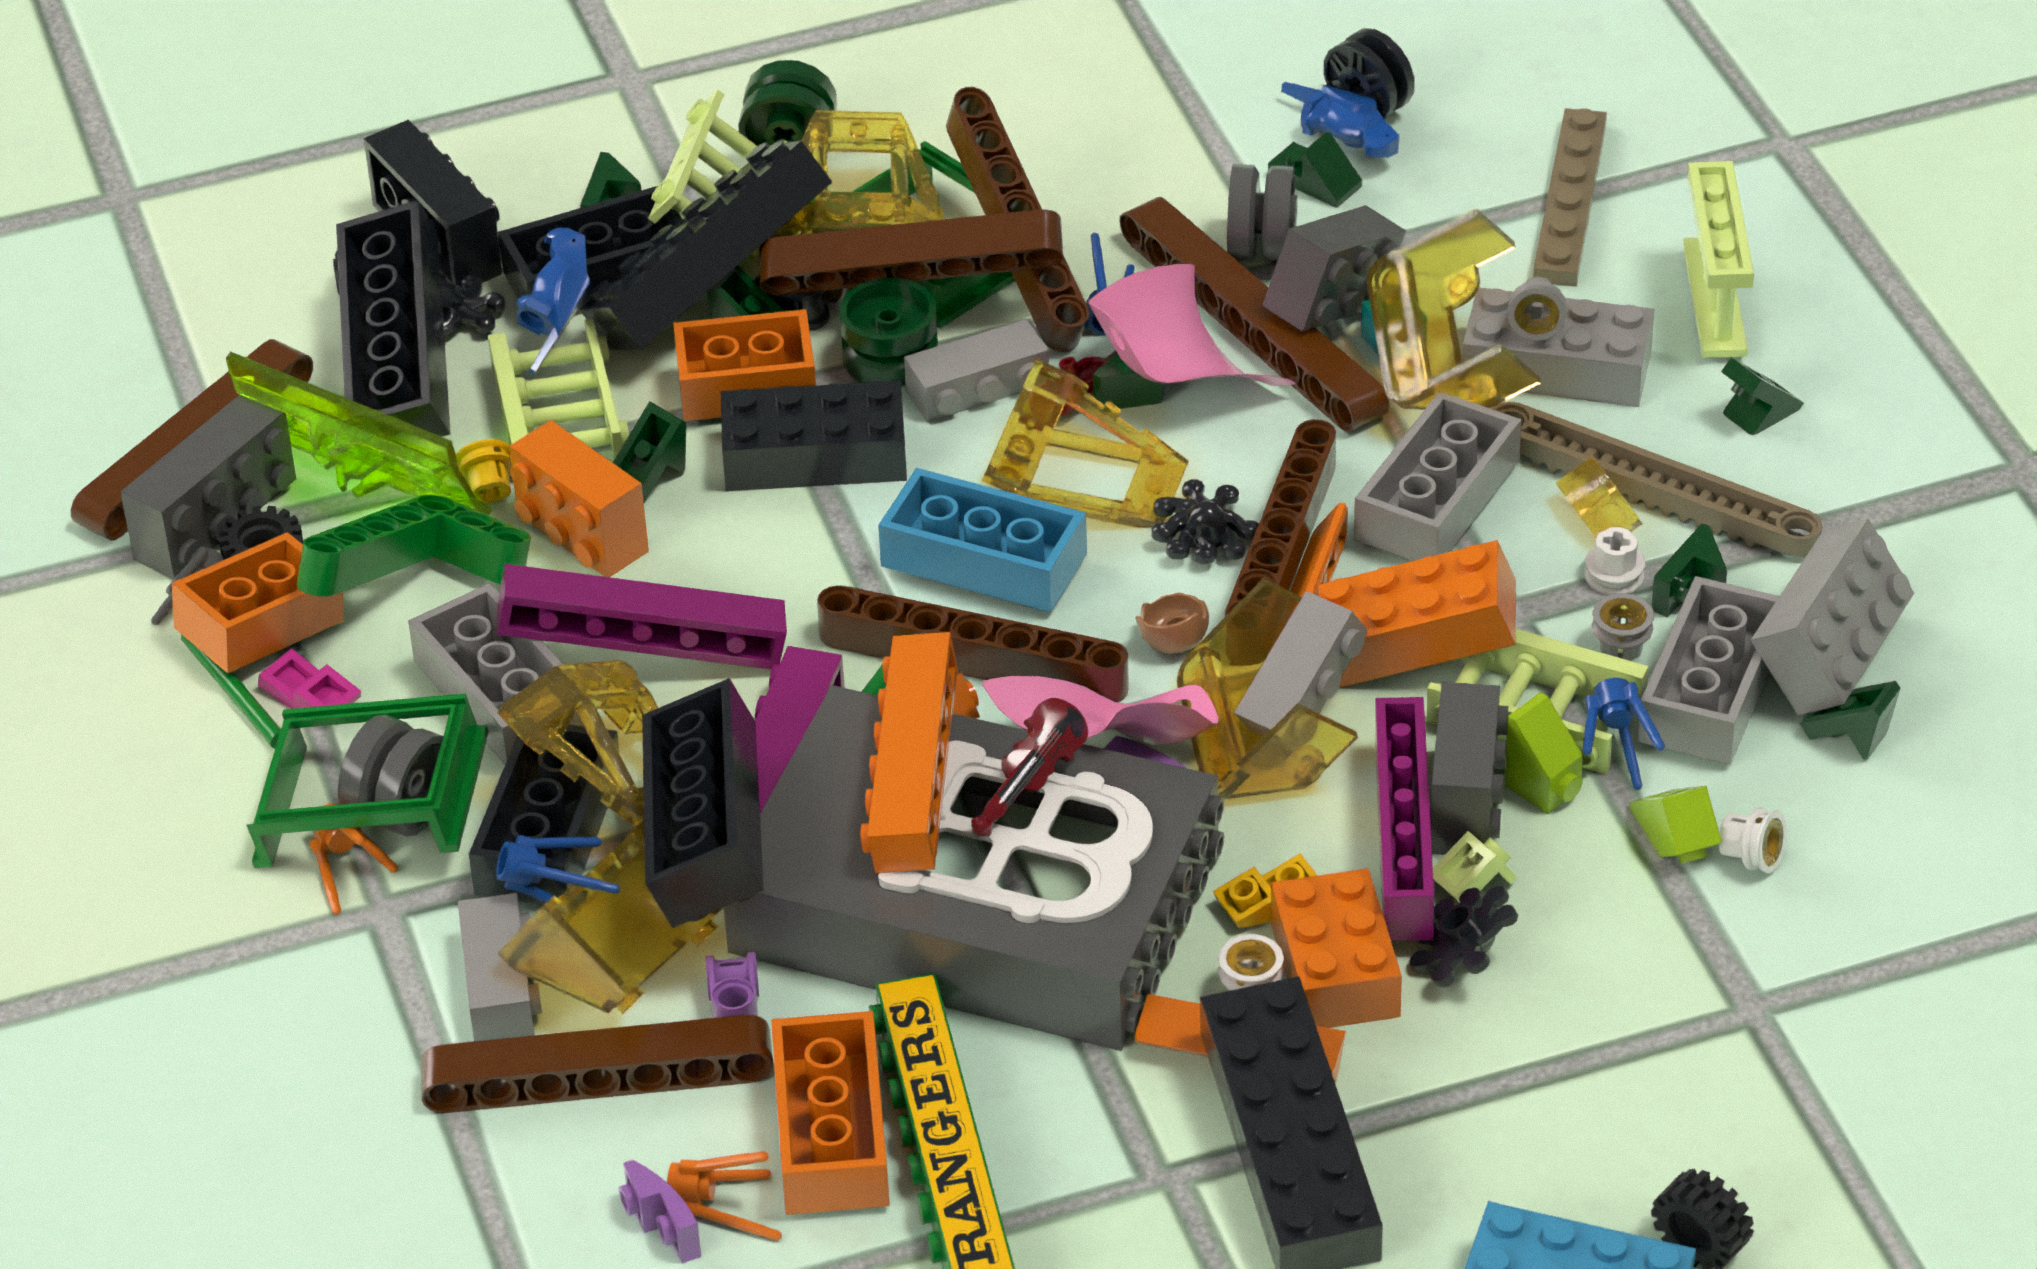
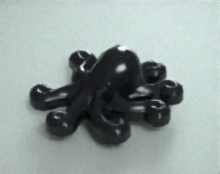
(465, 305)
(1202, 523)
(1464, 934)

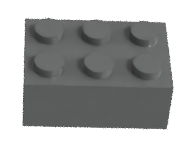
(1327, 266)
(1467, 763)

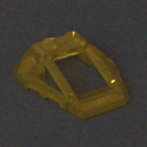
(853, 210)
(1032, 429)
(548, 705)

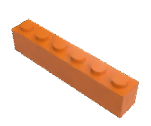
(911, 753)

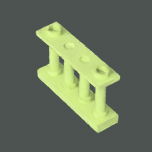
(701, 120)
(1718, 259)
(514, 391)
(1554, 665)

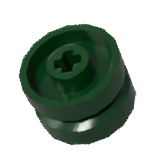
(783, 100)
(883, 325)

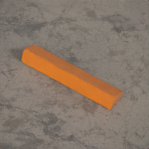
(1322, 552)
(1176, 1027)

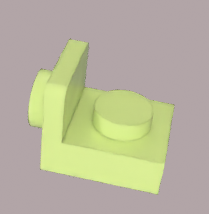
(1471, 865)

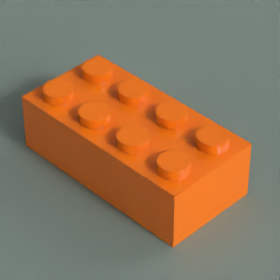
(1429, 610)
(829, 1113)

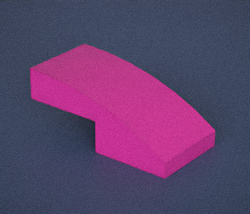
(302, 685)

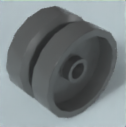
(1259, 212)
(388, 764)

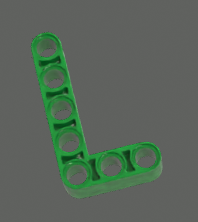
(405, 536)

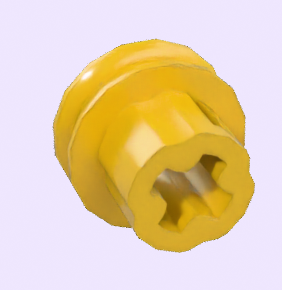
(486, 469)

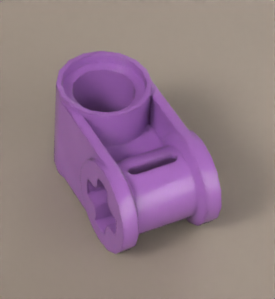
(733, 985)

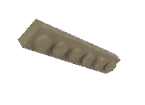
(1570, 196)

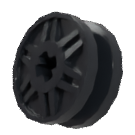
(1372, 67)

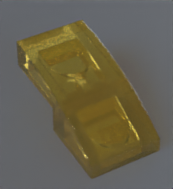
(1597, 498)

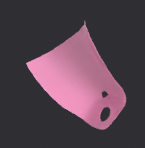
(1159, 328)
(1149, 721)

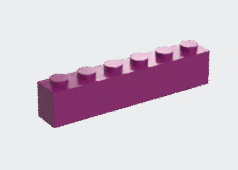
(641, 617)
(787, 710)
(1404, 818)

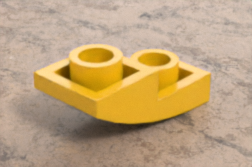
(1249, 894)

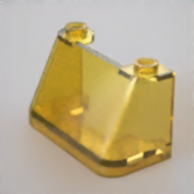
(603, 942)

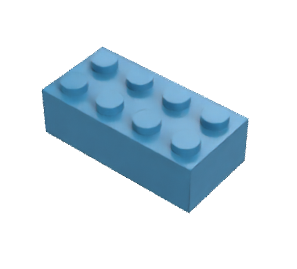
(983, 539)
(1535, 1240)

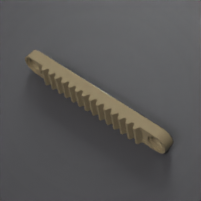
(1666, 483)

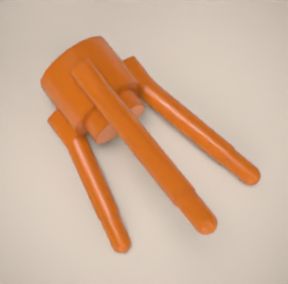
(339, 842)
(697, 1182)

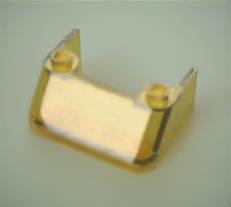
(1415, 322)
(1225, 666)

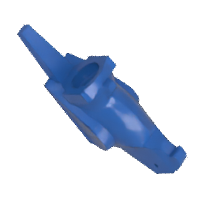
(1346, 117)
(556, 290)

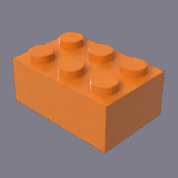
(740, 354)
(578, 499)
(251, 605)
(1337, 947)

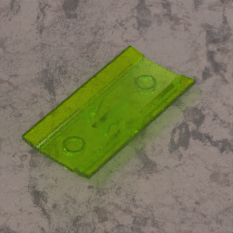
(356, 437)

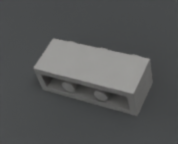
(973, 369)
(1303, 663)
(497, 995)

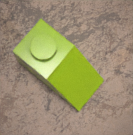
(1542, 756)
(1678, 822)

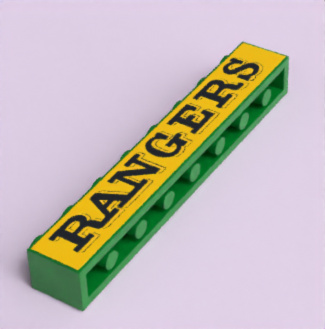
(938, 1127)

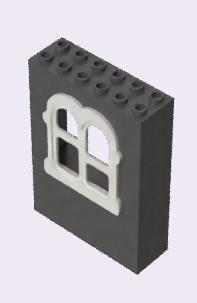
(995, 952)

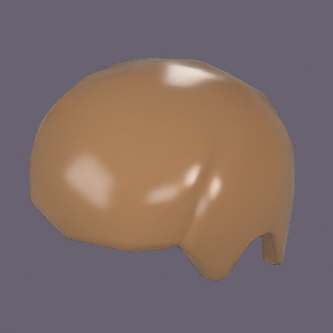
(1173, 623)

